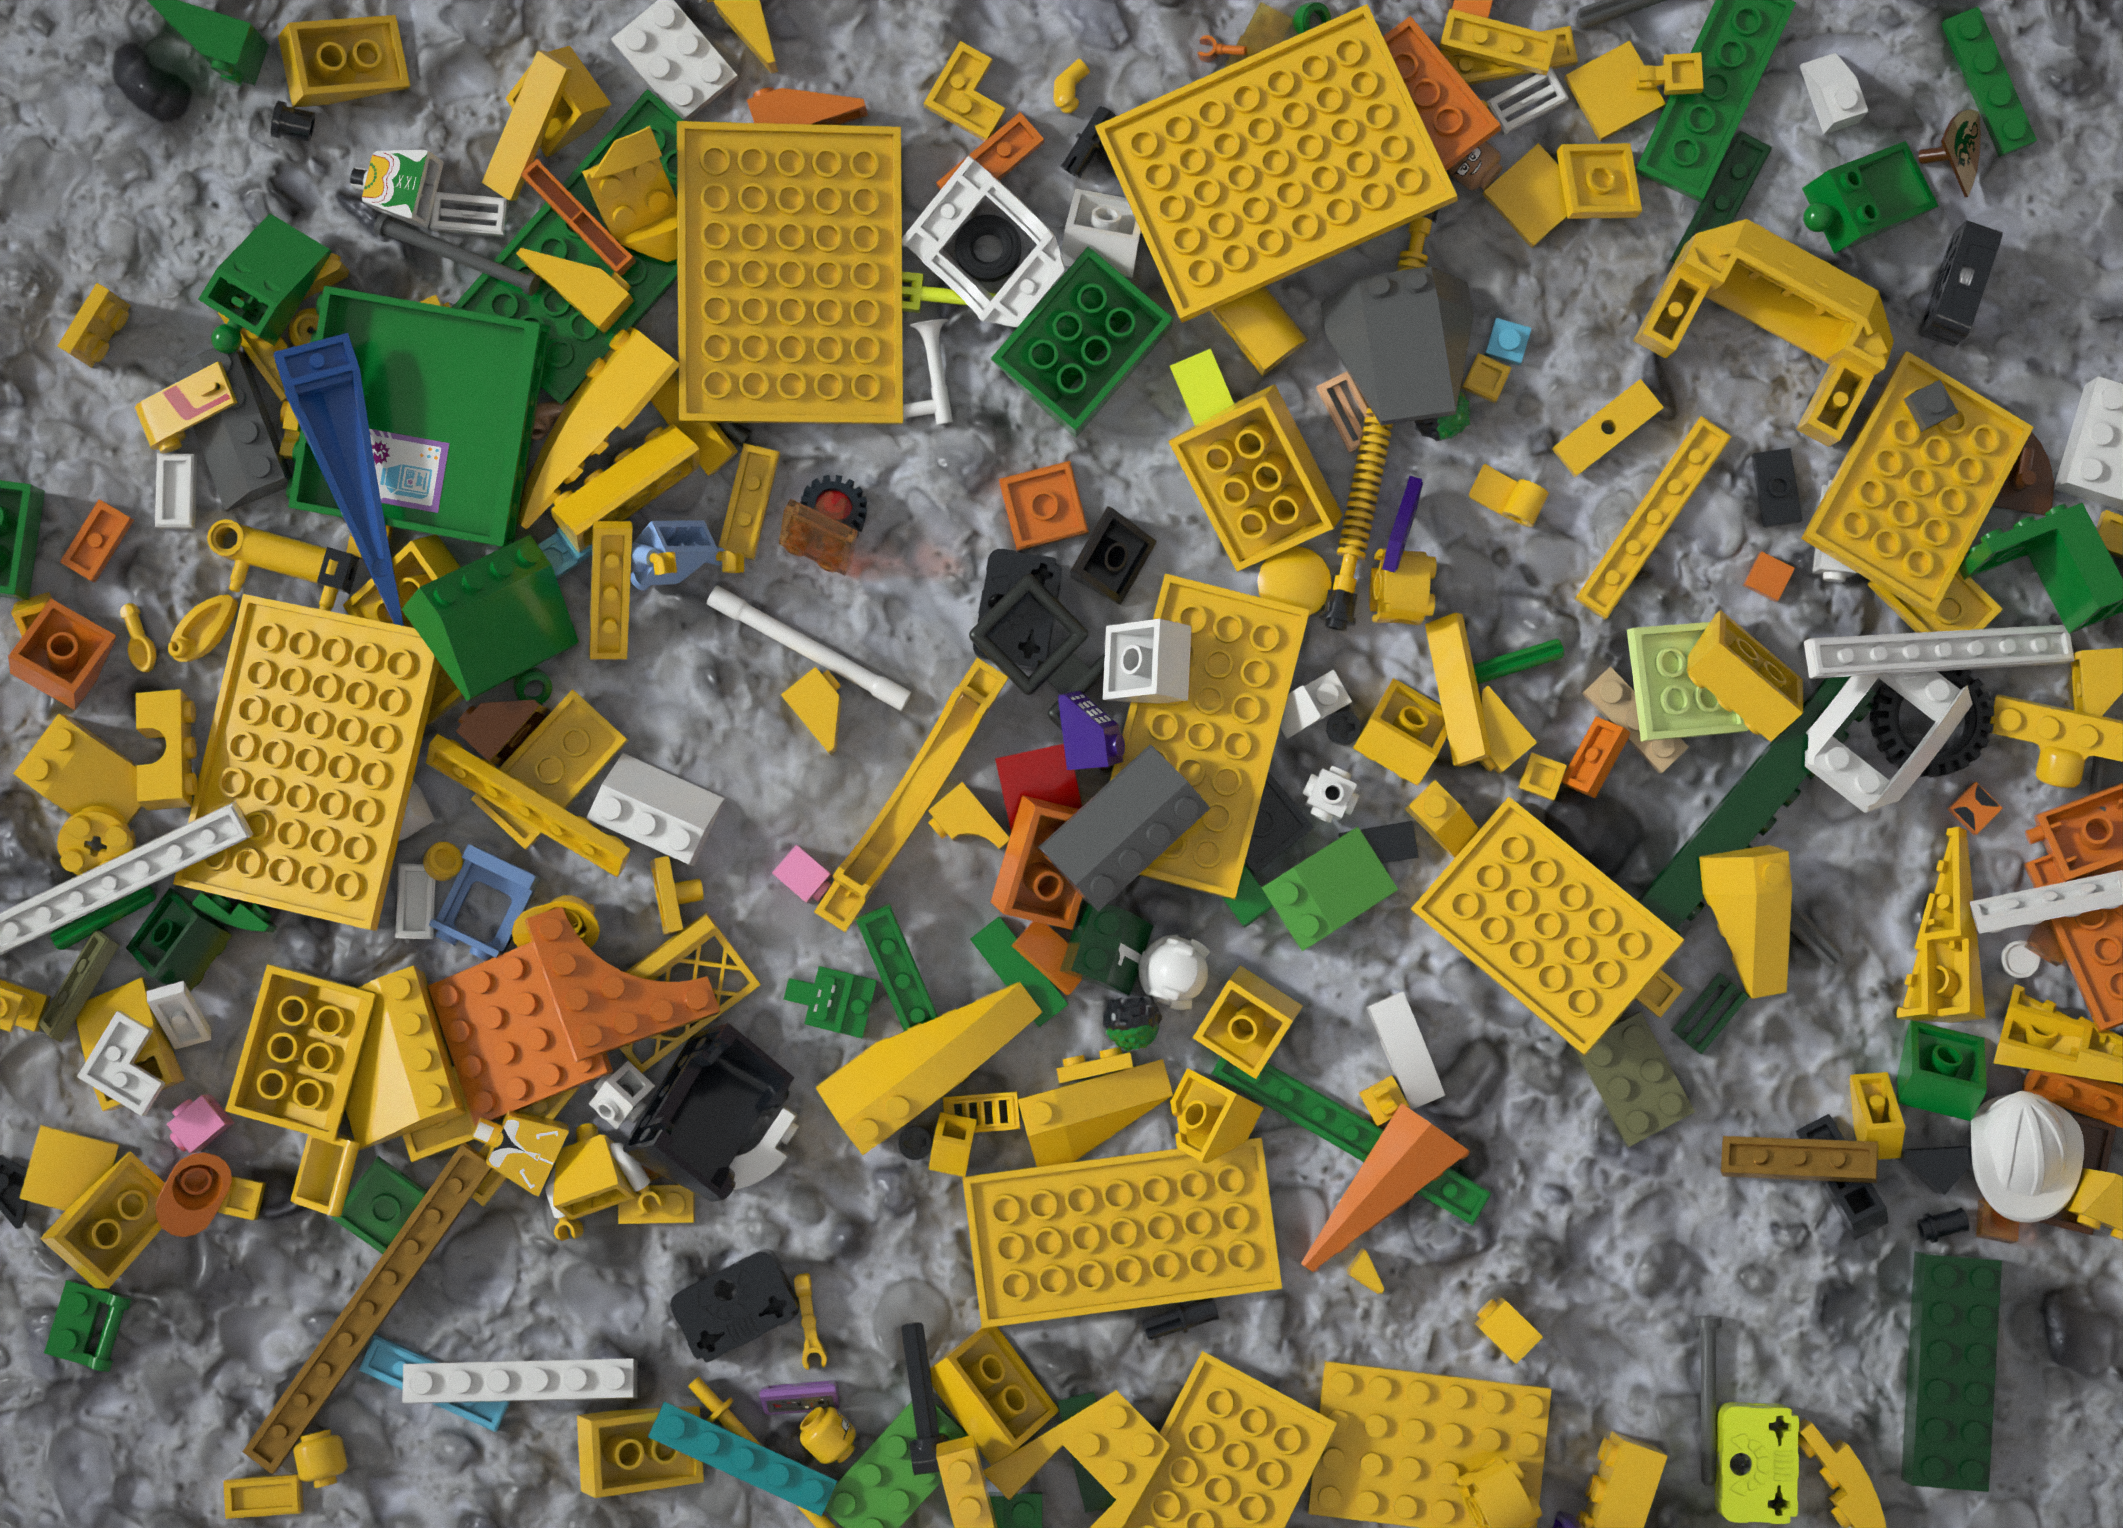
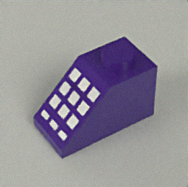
(1088, 733)

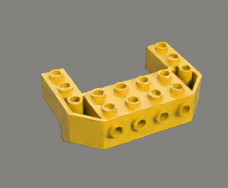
(1789, 297)

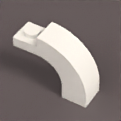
(766, 1156)

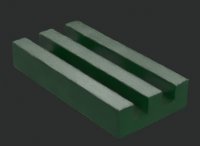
(1730, 988)

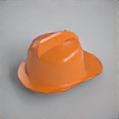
(193, 1194)

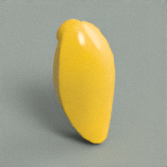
(202, 628)

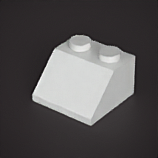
(1106, 227)
(1147, 662)

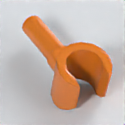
(1218, 49)

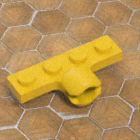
(2062, 735)

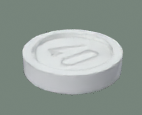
(2018, 960)

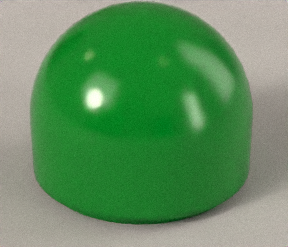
(1303, 13)
(532, 674)

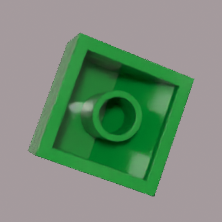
(1942, 1071)

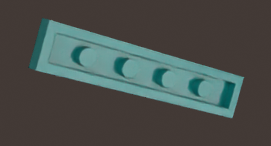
(742, 1458)

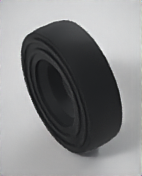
(982, 226)

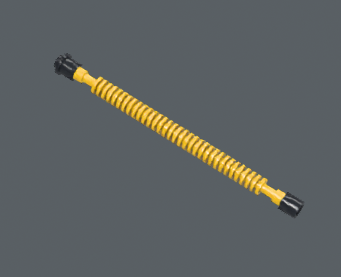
(1342, 600)

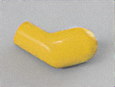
(1065, 88)

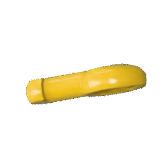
(140, 647)

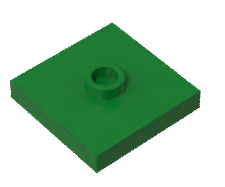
(380, 1204)

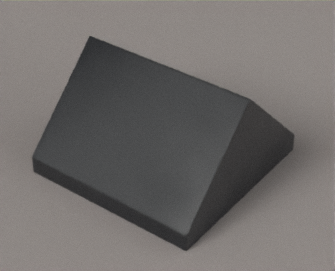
(1112, 556)

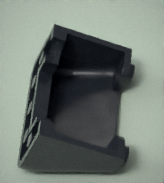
(707, 1111)

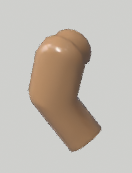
(545, 417)

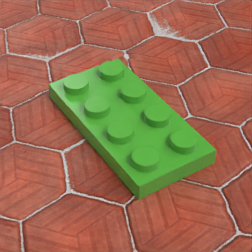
(881, 1483)

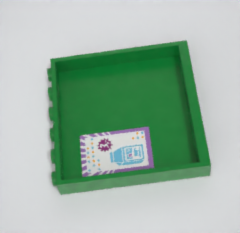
(444, 409)

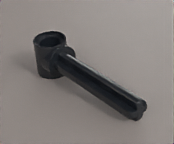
(923, 1402)

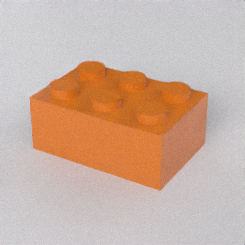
(1027, 879)

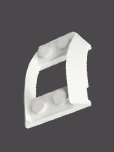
(946, 216)
(1850, 773)

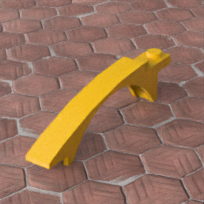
(897, 820)

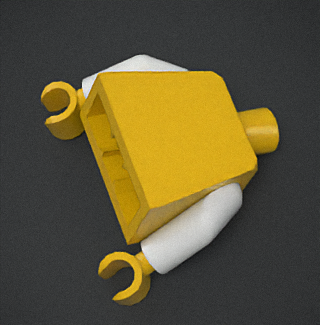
(592, 1178)

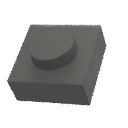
(1930, 405)

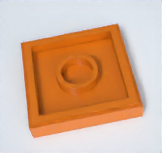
(1043, 506)

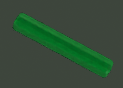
(1518, 660)
(101, 918)

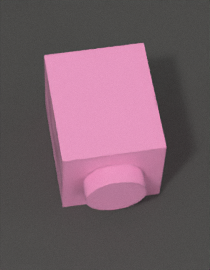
(803, 875)

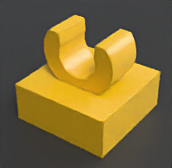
(1382, 1099)

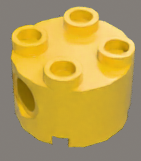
(1404, 594)
(1497, 1497)

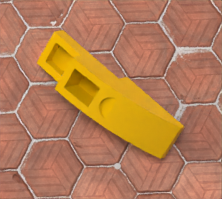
(1856, 1498)

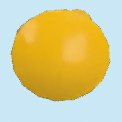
(1295, 578)

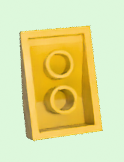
(342, 59)
(80, 770)
(109, 1223)
(622, 1459)

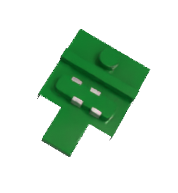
(834, 1001)

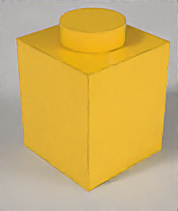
(952, 1144)

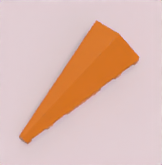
(1399, 1165)

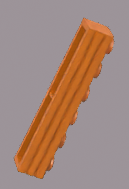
(578, 218)

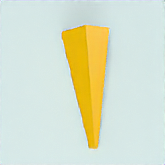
(1947, 965)
(2050, 1041)

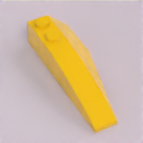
(606, 399)
(917, 1067)

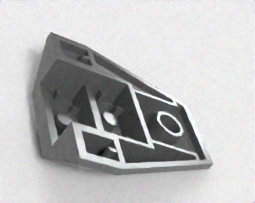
(1403, 340)

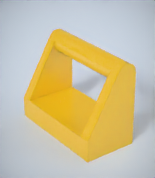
(325, 1174)

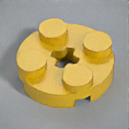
(82, 827)

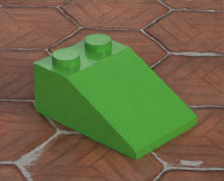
(1329, 888)

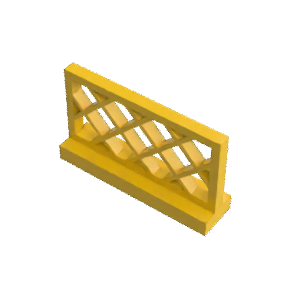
(675, 951)

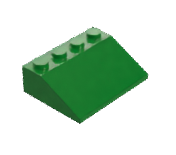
(1082, 341)
(493, 617)

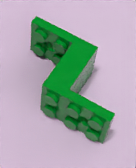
(2066, 558)

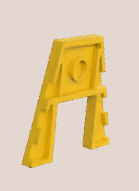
(1108, 1441)

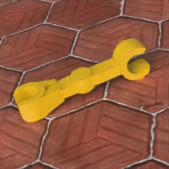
(812, 1343)

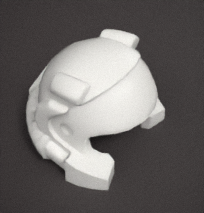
(1174, 971)

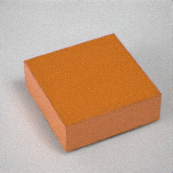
(1768, 576)

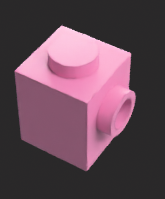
(198, 1123)

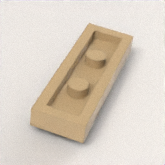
(1618, 705)

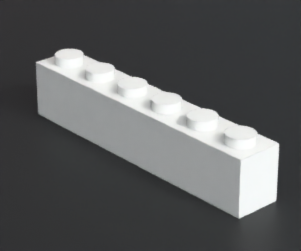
(519, 1381)

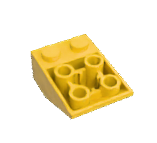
(156, 1055)

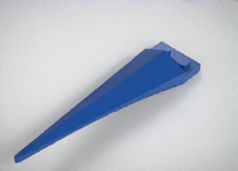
(329, 404)

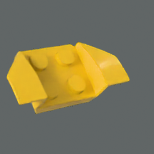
(636, 196)

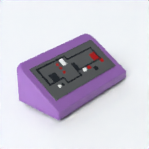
(799, 1397)

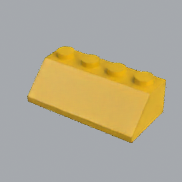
(627, 485)

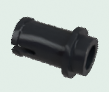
(1942, 1224)

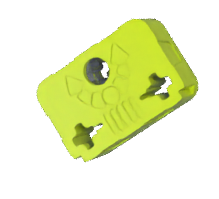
(1769, 1462)

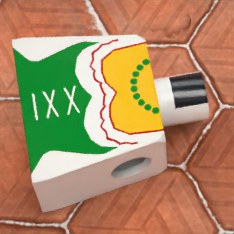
(400, 184)

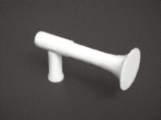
(940, 404)

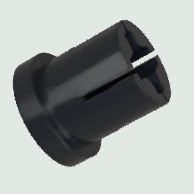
(292, 122)

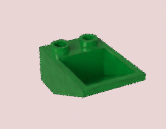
(1867, 197)
(271, 274)

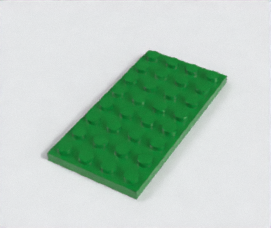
(572, 337)

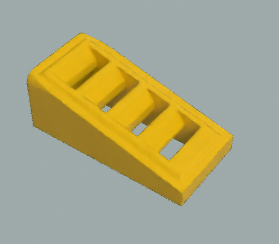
(1012, 1109)

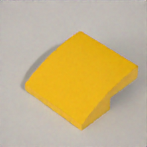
(65, 1166)

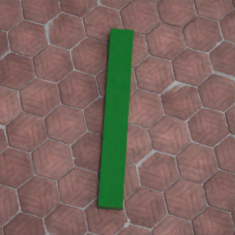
(1345, 1131)

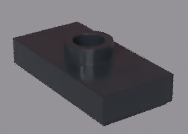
(1776, 487)

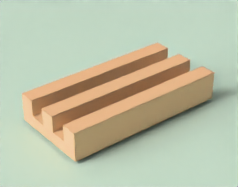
(1328, 403)

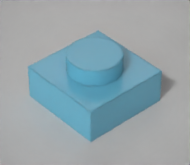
(1507, 341)

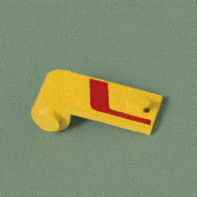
(183, 406)

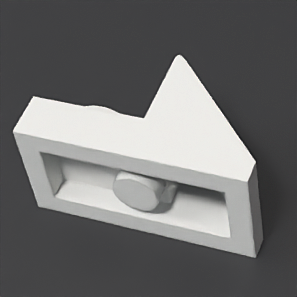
(1313, 703)

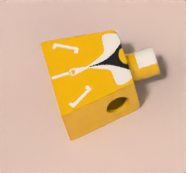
(522, 1147)

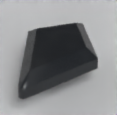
(11, 1183)

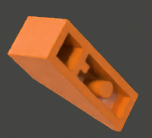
(804, 107)

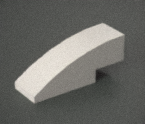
(1406, 1050)

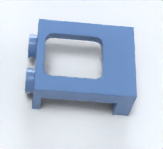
(498, 874)

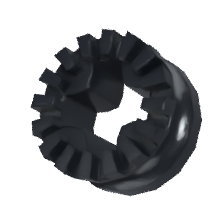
(1351, 719)
(906, 1135)

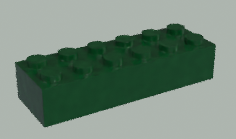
(1951, 1371)

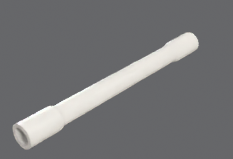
(877, 685)

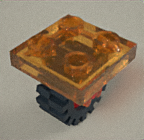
(825, 523)

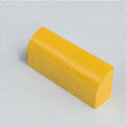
(1260, 329)

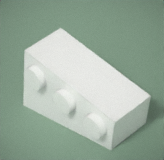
(2095, 446)

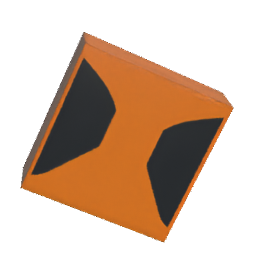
(1974, 808)

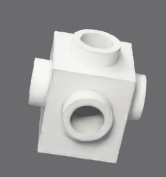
(1323, 807)
(622, 1095)

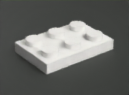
(674, 58)

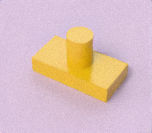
(672, 894)

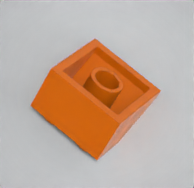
(61, 654)

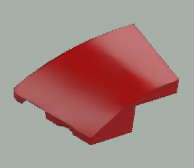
(1037, 775)

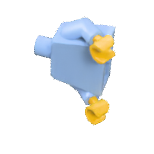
(675, 549)

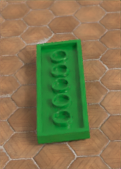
(1700, 126)

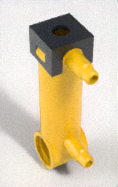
(285, 556)

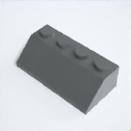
(241, 439)
(1124, 827)

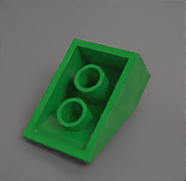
(223, 41)

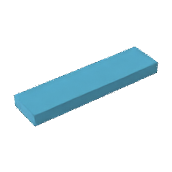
(385, 1362)

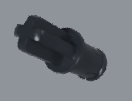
(1087, 144)
(1180, 1319)

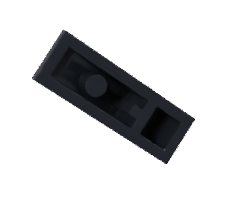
(1854, 1201)

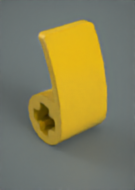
(1511, 499)

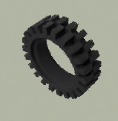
(1956, 758)

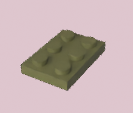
(1635, 1080)

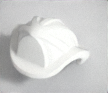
(2026, 1155)

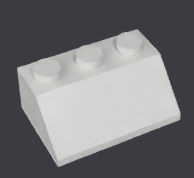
(656, 809)

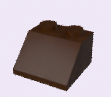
(500, 727)

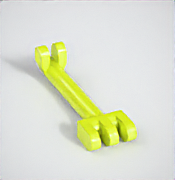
(919, 293)

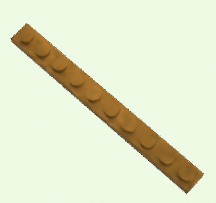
(368, 1308)

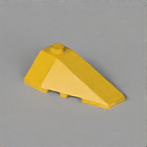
(1753, 908)
(1082, 1115)

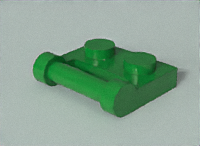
(77, 1320)

